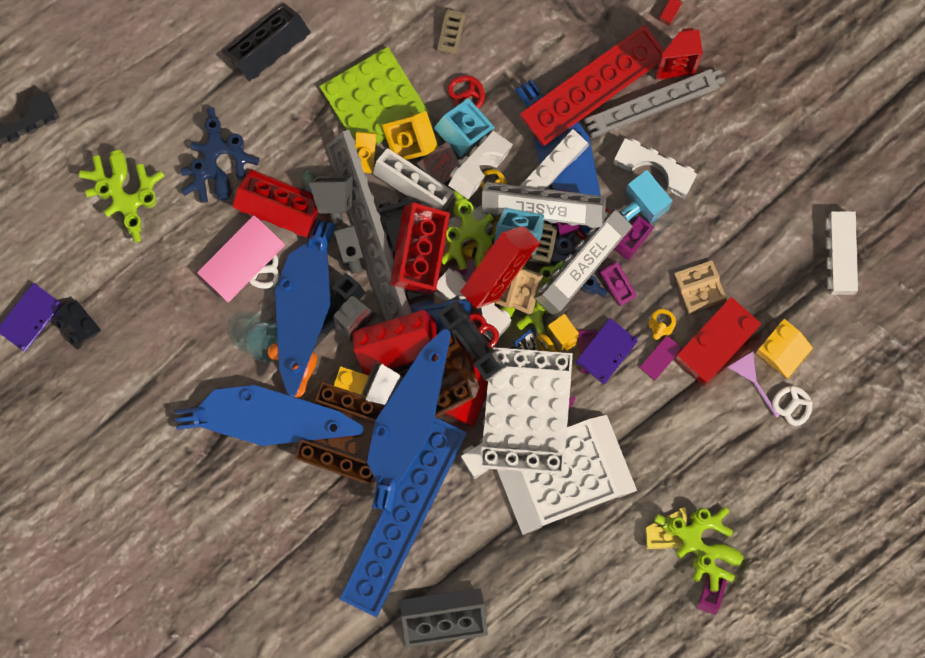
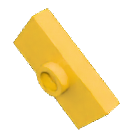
(365, 147)

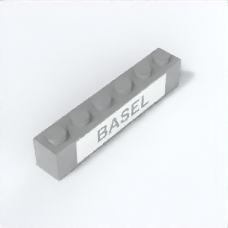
(553, 204)
(583, 262)

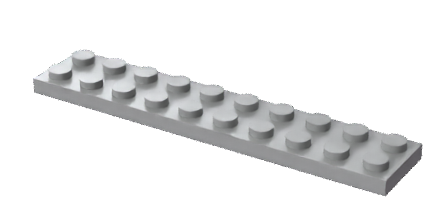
(368, 227)

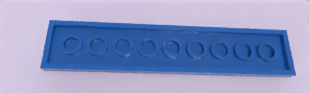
(398, 529)

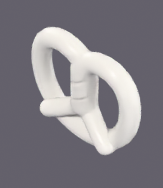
(267, 269)
(793, 404)

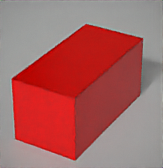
(670, 12)

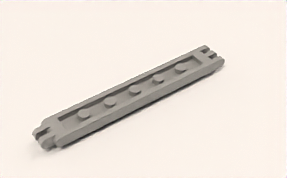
(654, 102)

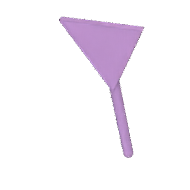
(746, 368)

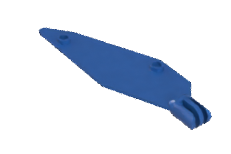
(581, 173)
(302, 304)
(266, 417)
(406, 421)

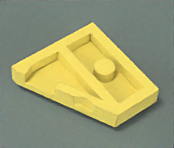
(657, 537)

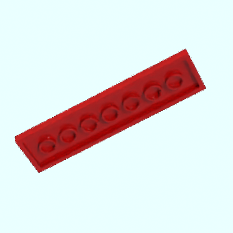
(593, 86)

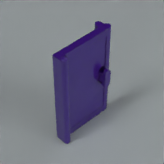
(24, 322)
(602, 353)

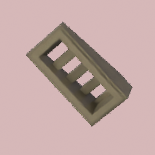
(450, 14)
(545, 260)

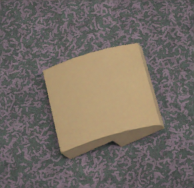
(700, 287)
(522, 291)

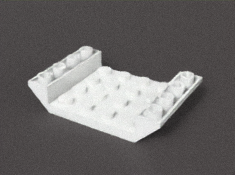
(527, 412)
(590, 476)

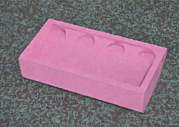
(241, 259)

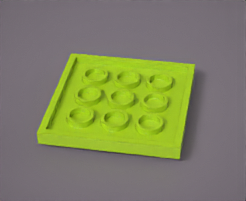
(372, 95)

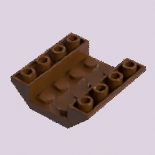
(458, 380)
(349, 453)

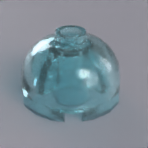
(259, 339)

